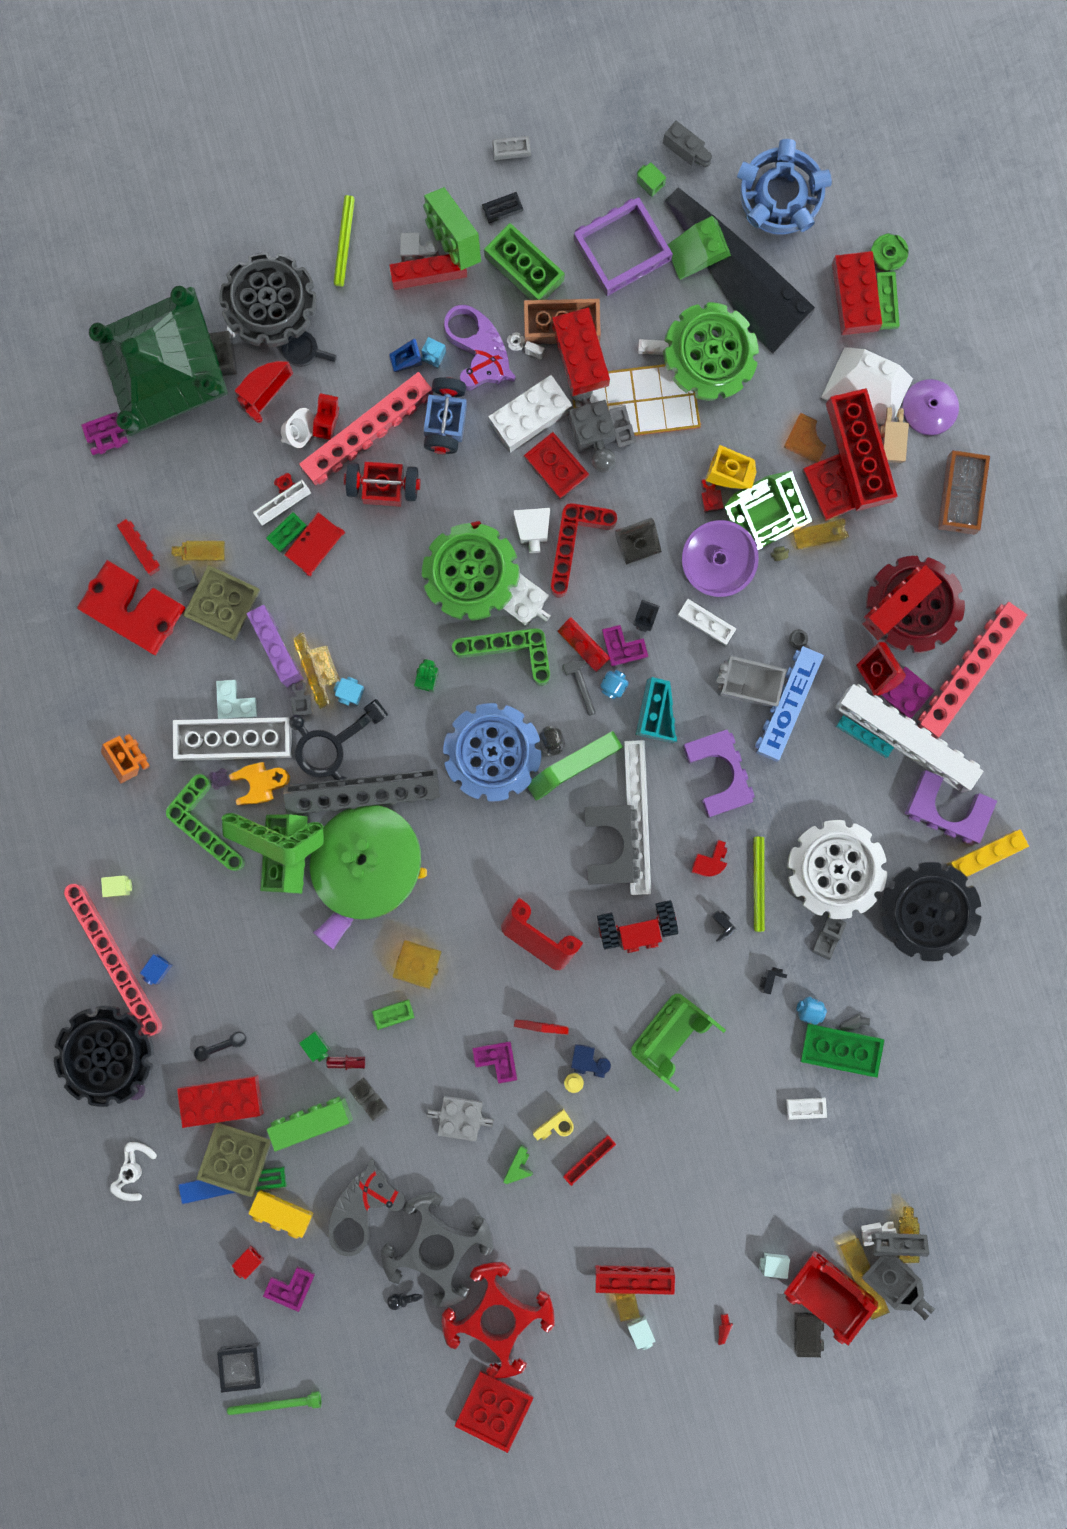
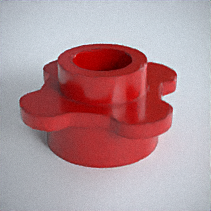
(286, 478)

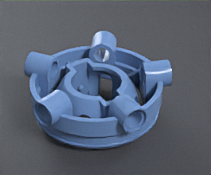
(765, 207)

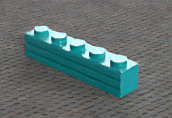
(864, 736)

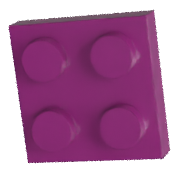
(909, 695)

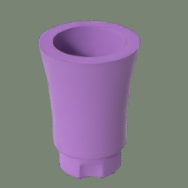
(333, 929)

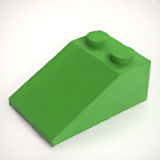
(698, 248)

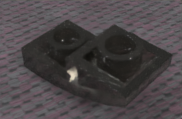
(369, 1099)

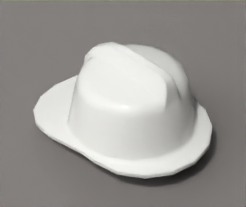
(298, 428)

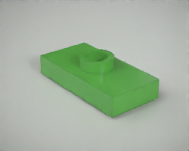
(393, 1014)

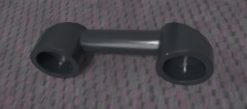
(236, 1040)

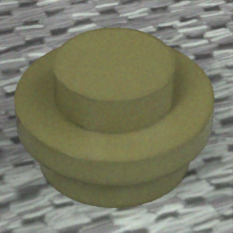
(780, 553)

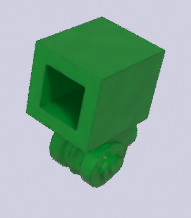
(426, 676)

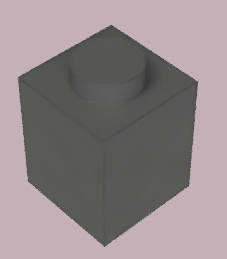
(185, 577)

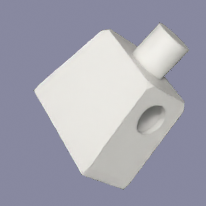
(532, 527)

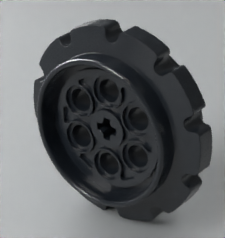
(954, 933)
(83, 1080)

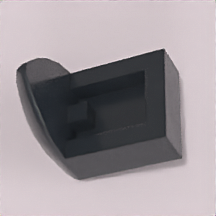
(723, 920)

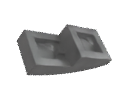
(622, 426)

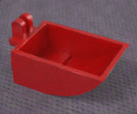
(261, 387)

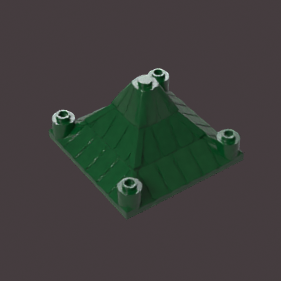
(160, 361)

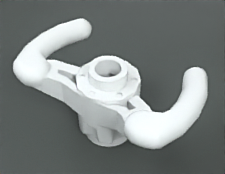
(124, 1174)

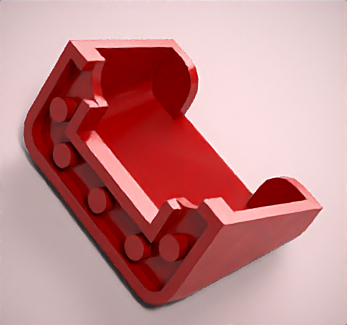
(535, 942)
(832, 1297)

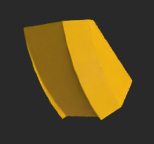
(731, 469)

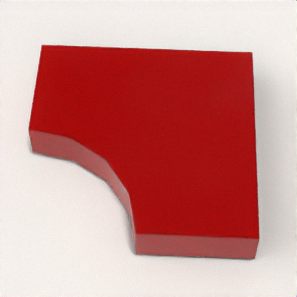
(541, 1027)

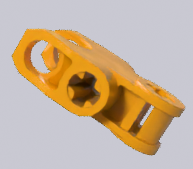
(260, 781)

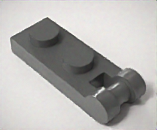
(900, 1244)

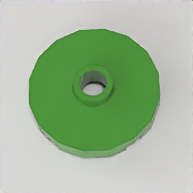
(893, 244)

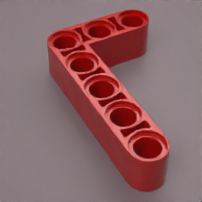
(569, 541)

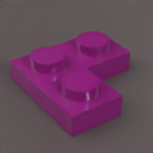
(619, 650)
(500, 1055)
(291, 1294)

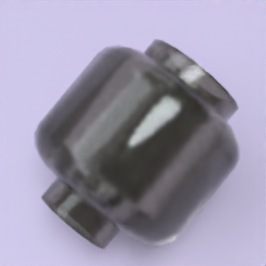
(551, 740)

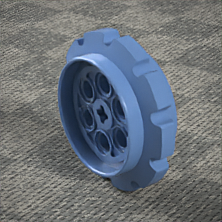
(508, 725)

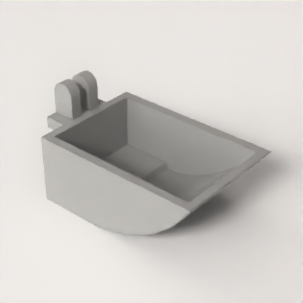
(750, 681)

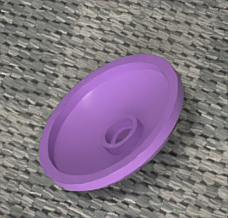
(928, 418)

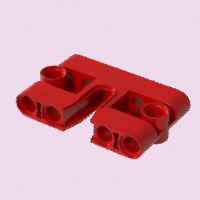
(143, 622)

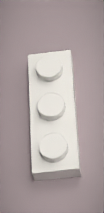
(706, 622)

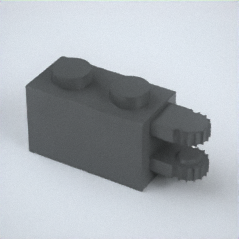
(687, 145)

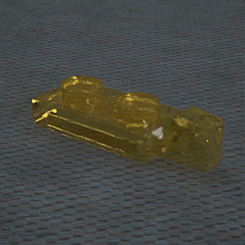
(200, 550)
(908, 1225)

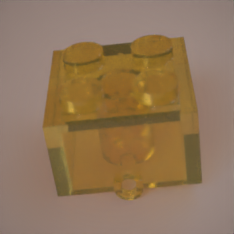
(417, 965)

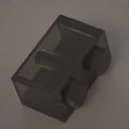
(808, 1335)

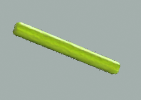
(344, 238)
(759, 884)

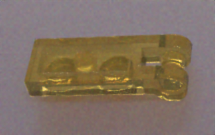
(820, 534)

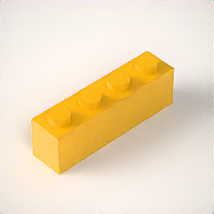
(990, 853)

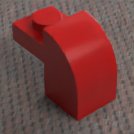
(326, 416)
(711, 866)

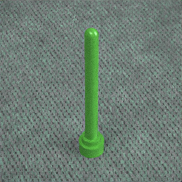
(312, 1400)

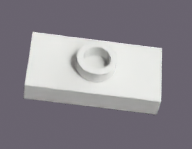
(806, 1108)

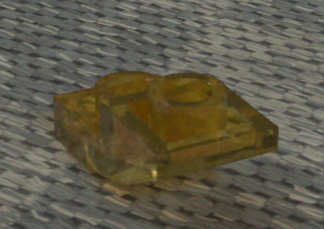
(627, 1306)

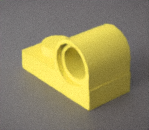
(544, 1130)

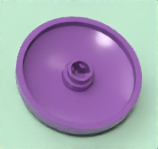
(720, 558)

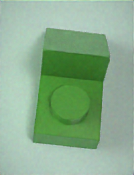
(515, 1171)

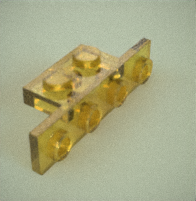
(318, 667)

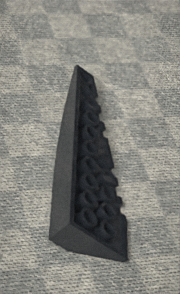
(748, 281)

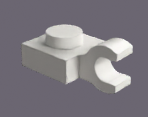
(868, 1230)

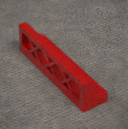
(635, 1280)

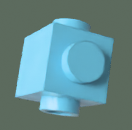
(349, 691)

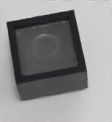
(240, 1367)

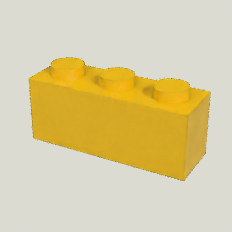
(280, 1214)

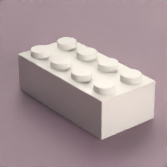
(530, 413)

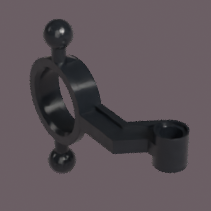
(374, 713)

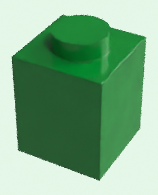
(315, 1047)

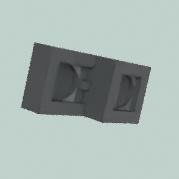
(829, 937)

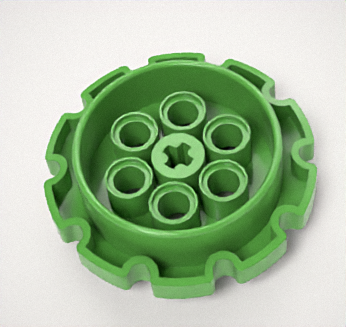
(691, 373)
(443, 588)

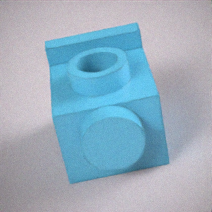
(433, 352)

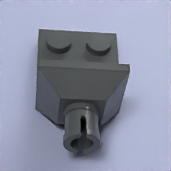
(898, 1285)

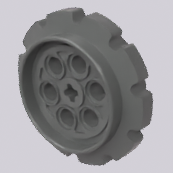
(267, 328)

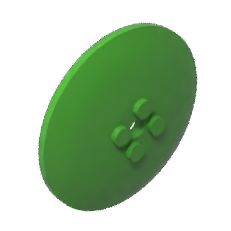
(389, 868)

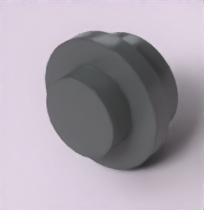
(798, 638)

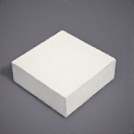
(534, 350)

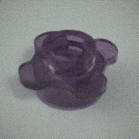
(224, 779)

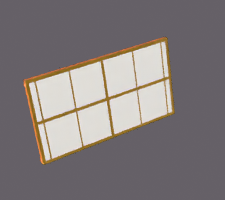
(650, 399)

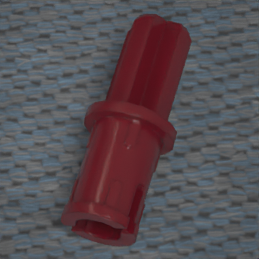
(346, 1062)

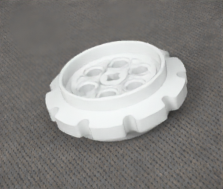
(868, 863)

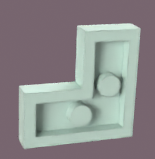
(229, 706)

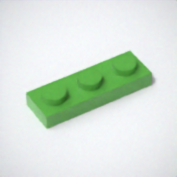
(888, 299)

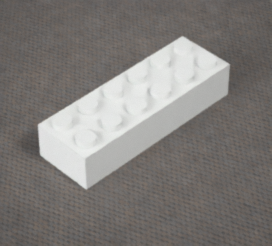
(232, 739)

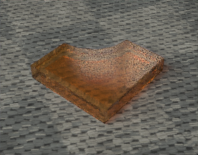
(804, 439)

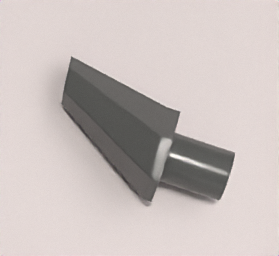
(854, 1022)

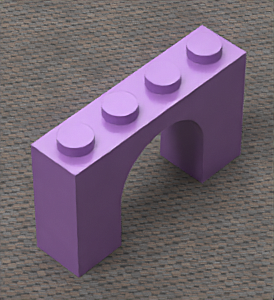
(276, 650)
(721, 746)
(923, 809)

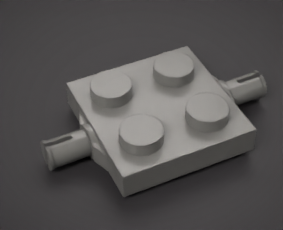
(460, 1118)

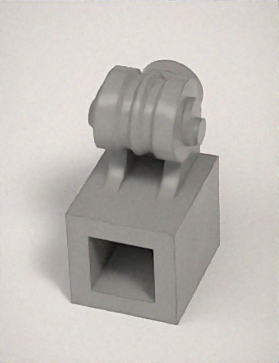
(412, 249)

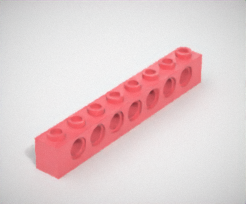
(415, 384)
(1013, 618)

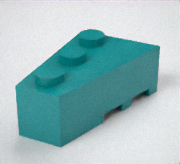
(656, 712)

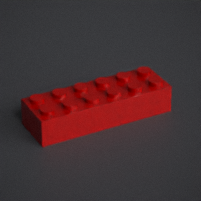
(861, 449)

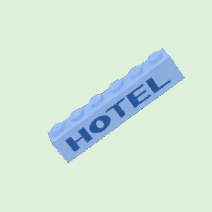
(790, 703)

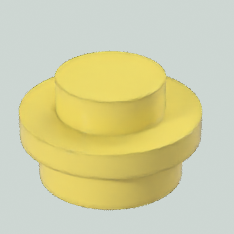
(573, 1082)

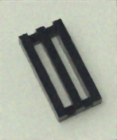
(519, 208)

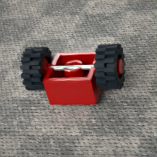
(638, 934)

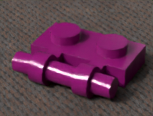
(102, 428)

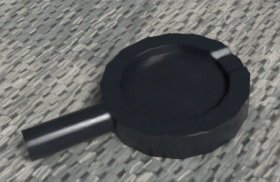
(304, 350)

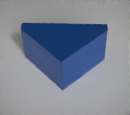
(406, 356)

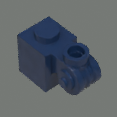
(583, 1061)

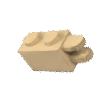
(894, 437)

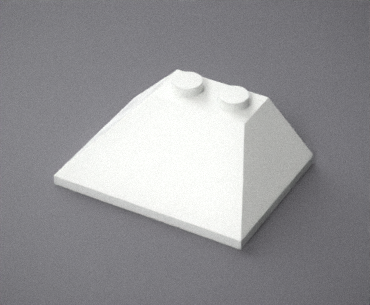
(882, 378)

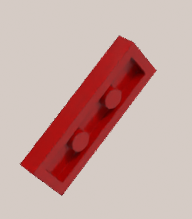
(583, 644)

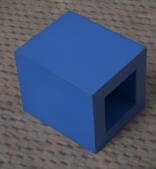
(155, 969)

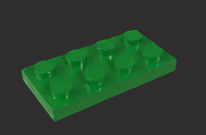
(842, 1050)

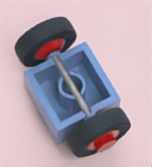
(445, 416)

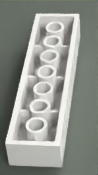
(909, 738)

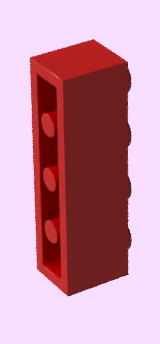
(425, 272)

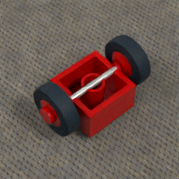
(382, 483)

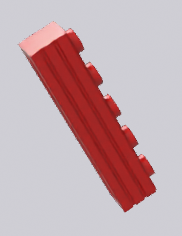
(139, 547)
(589, 1160)

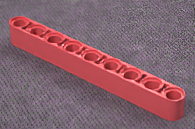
(105, 953)

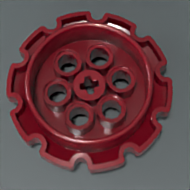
(940, 621)

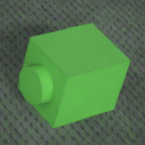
(650, 179)

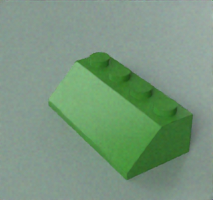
(275, 875)

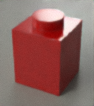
(247, 1263)

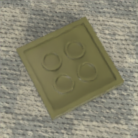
(221, 602)
(234, 1159)

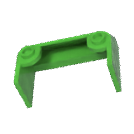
(668, 1033)

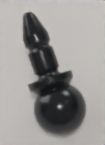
(397, 1301)

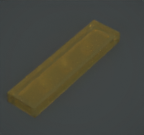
(859, 1266)

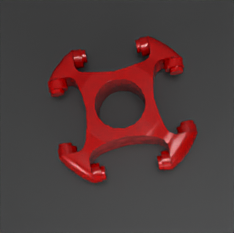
(499, 1343)

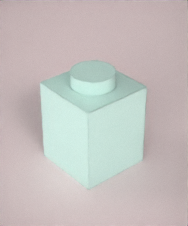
(774, 1265)
(641, 1333)

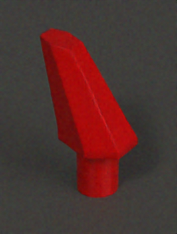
(724, 1329)

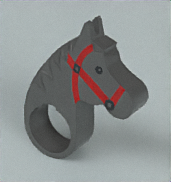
(364, 1192)

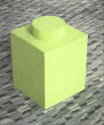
(116, 886)

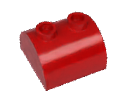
(881, 669)

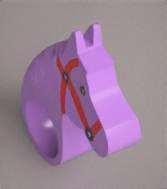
(490, 358)

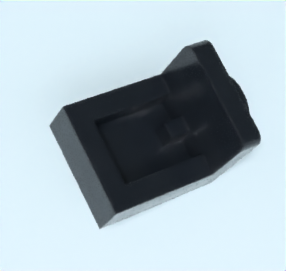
(646, 616)
(767, 982)

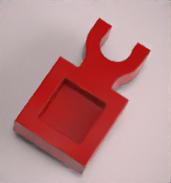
(711, 498)

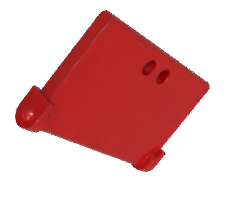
(314, 545)

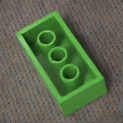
(452, 228)
(524, 264)
(309, 1124)

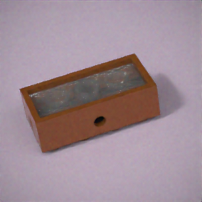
(964, 492)

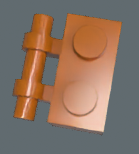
(120, 758)

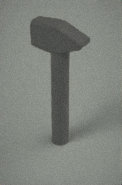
(574, 668)

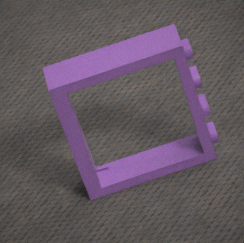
(634, 273)

